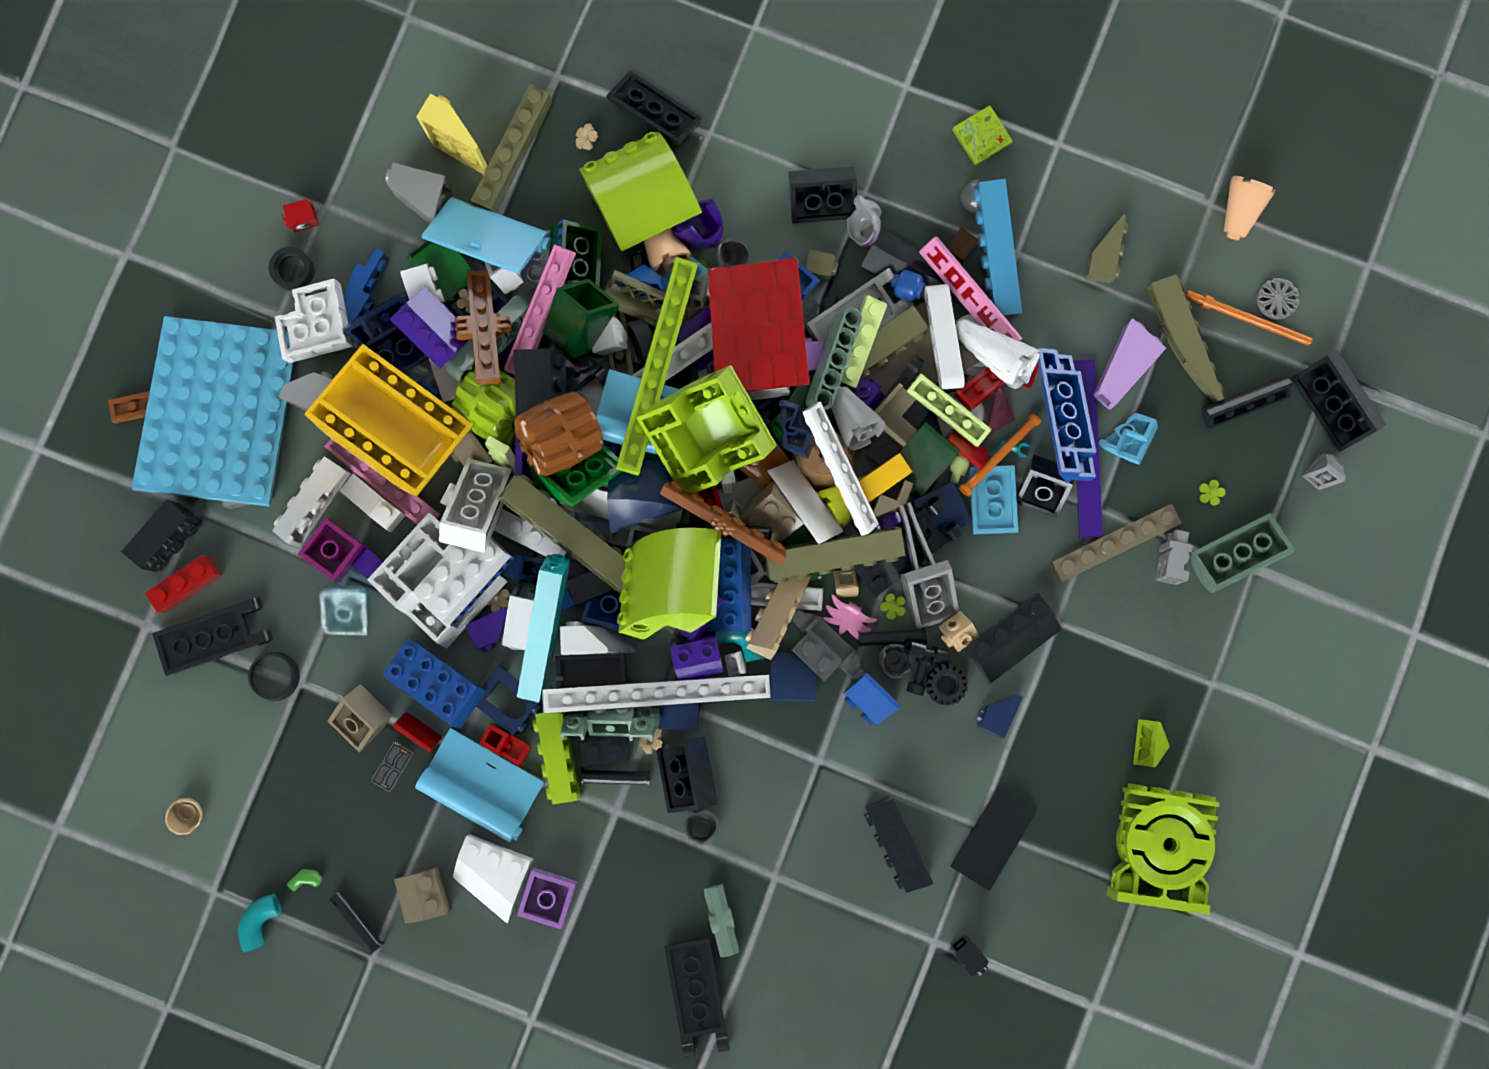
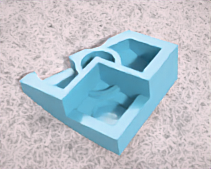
(1132, 438)

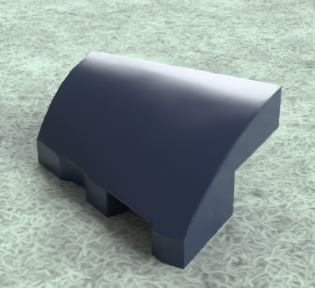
(796, 433)

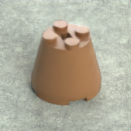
(815, 468)

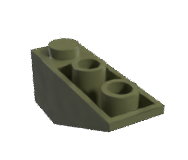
(1103, 262)

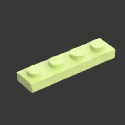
(872, 314)
(501, 453)

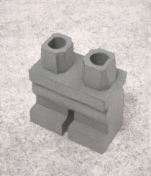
(1173, 558)

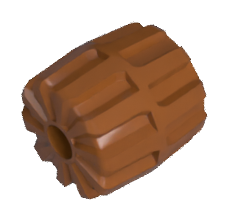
(558, 433)

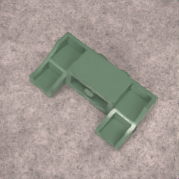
(614, 722)

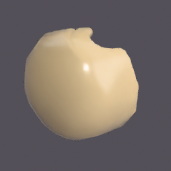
(183, 816)

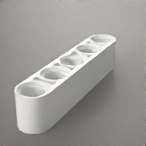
(944, 337)

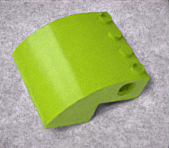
(640, 190)
(707, 430)
(670, 581)

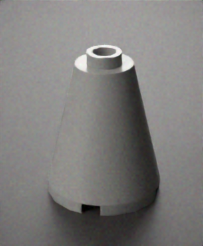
(855, 419)

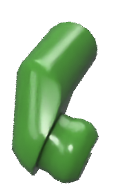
(305, 876)

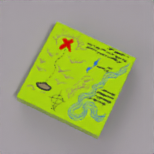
(982, 135)

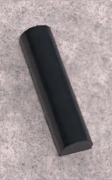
(1247, 402)

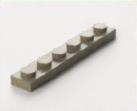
(1116, 542)

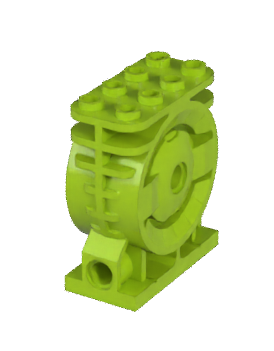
(1140, 808)

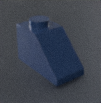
(523, 568)
(999, 715)

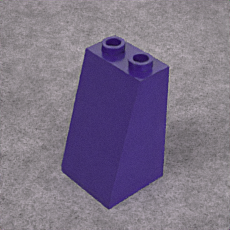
(696, 658)

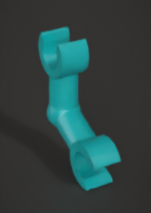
(1016, 449)

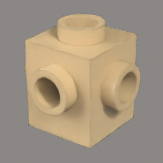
(958, 631)

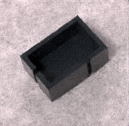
(161, 536)
(591, 670)

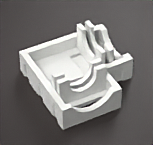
(315, 324)

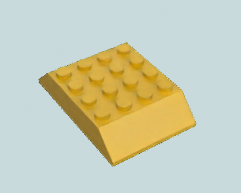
(388, 421)

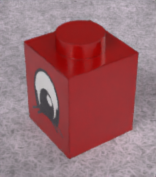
(300, 215)

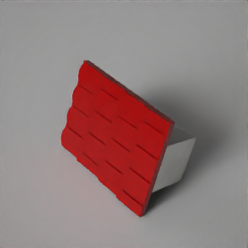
(759, 326)

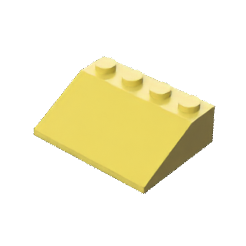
(448, 133)

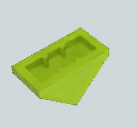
(1150, 743)

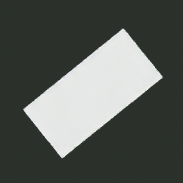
(805, 501)

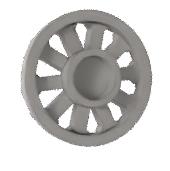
(1277, 298)

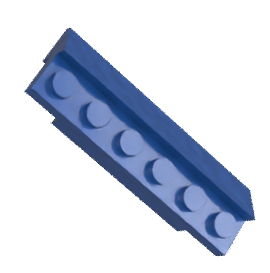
(1067, 416)

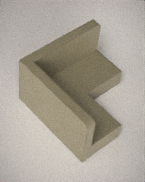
(891, 412)

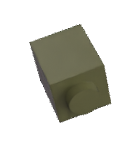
(821, 265)

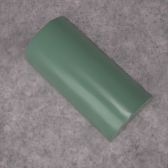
(1240, 553)

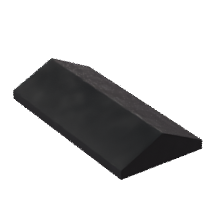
(654, 108)
(898, 255)
(584, 584)
(993, 839)

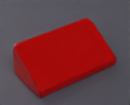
(973, 454)
(417, 732)

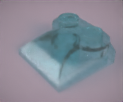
(344, 610)

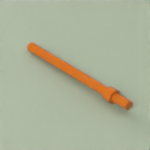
(1208, 302)

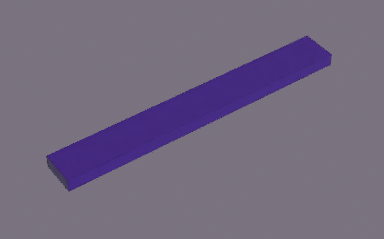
(1090, 491)

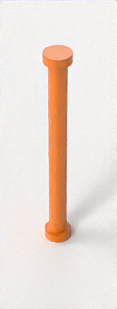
(1033, 420)

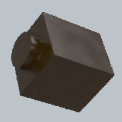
(962, 245)

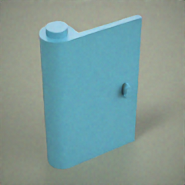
(486, 235)
(617, 405)
(484, 794)

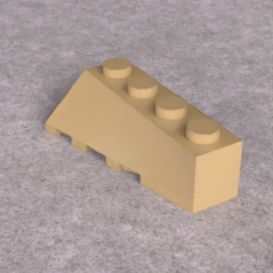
(776, 616)

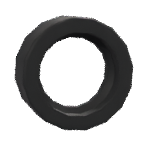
(280, 256)

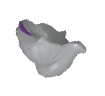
(864, 222)

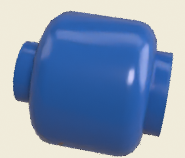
(908, 285)

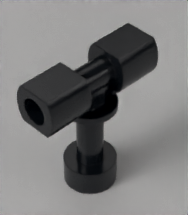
(925, 657)

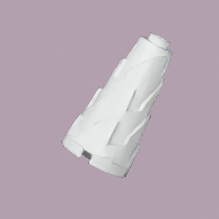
(1003, 355)

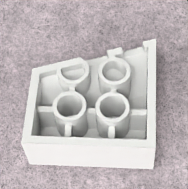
(582, 640)
(492, 874)

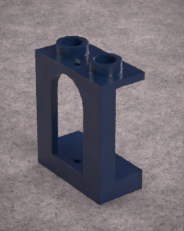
(513, 726)

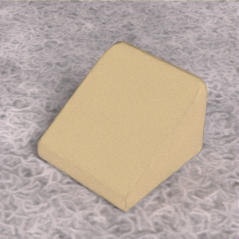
(845, 583)

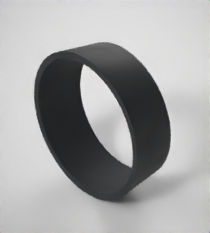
(640, 338)
(295, 676)

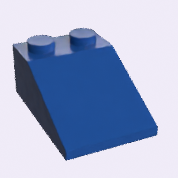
(870, 699)

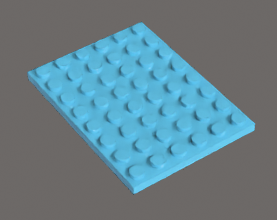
(214, 413)

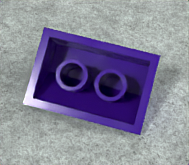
(429, 326)

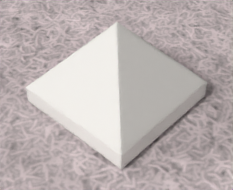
(735, 663)

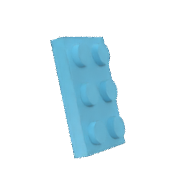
(994, 502)

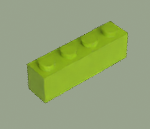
(558, 758)

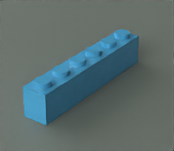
(998, 246)

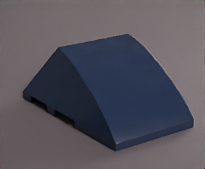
(384, 337)
(639, 497)

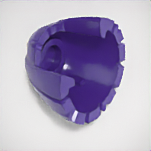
(704, 229)

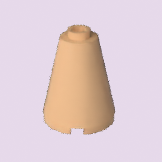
(1245, 205)
(663, 250)

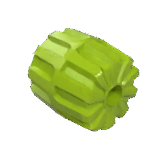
(488, 407)

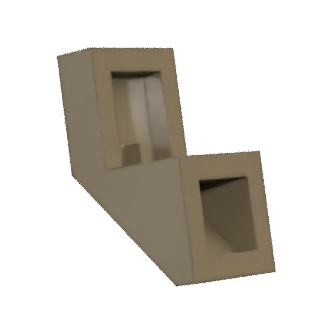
(886, 505)

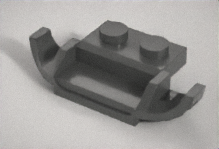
(824, 648)

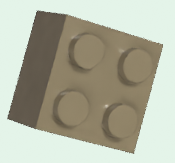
(772, 510)

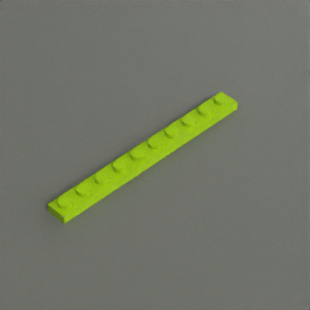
(657, 363)

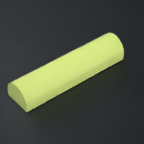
(949, 410)

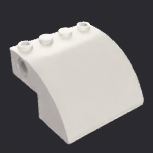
(407, 569)

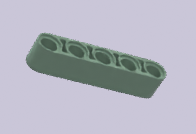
(840, 352)
(464, 361)

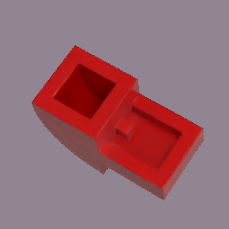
(505, 744)

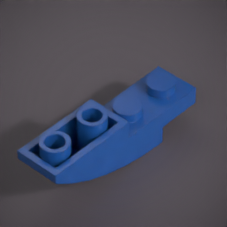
(362, 281)

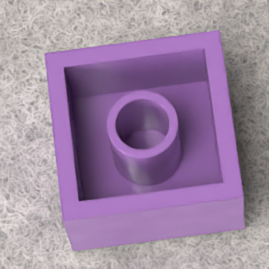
(547, 898)

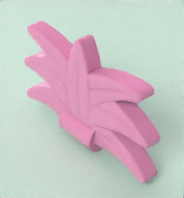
(848, 617)

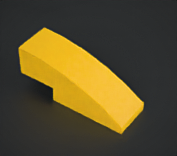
(884, 477)

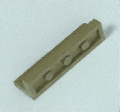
(640, 306)

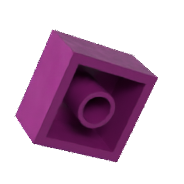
(331, 550)

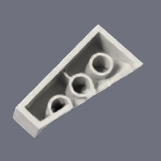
(311, 502)

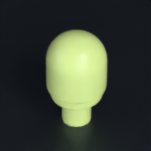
(959, 467)

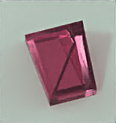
(1000, 412)

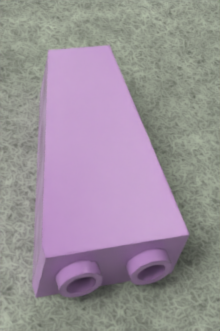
(1128, 362)

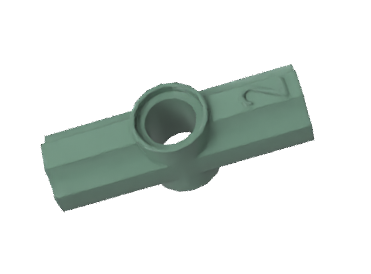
(721, 920)

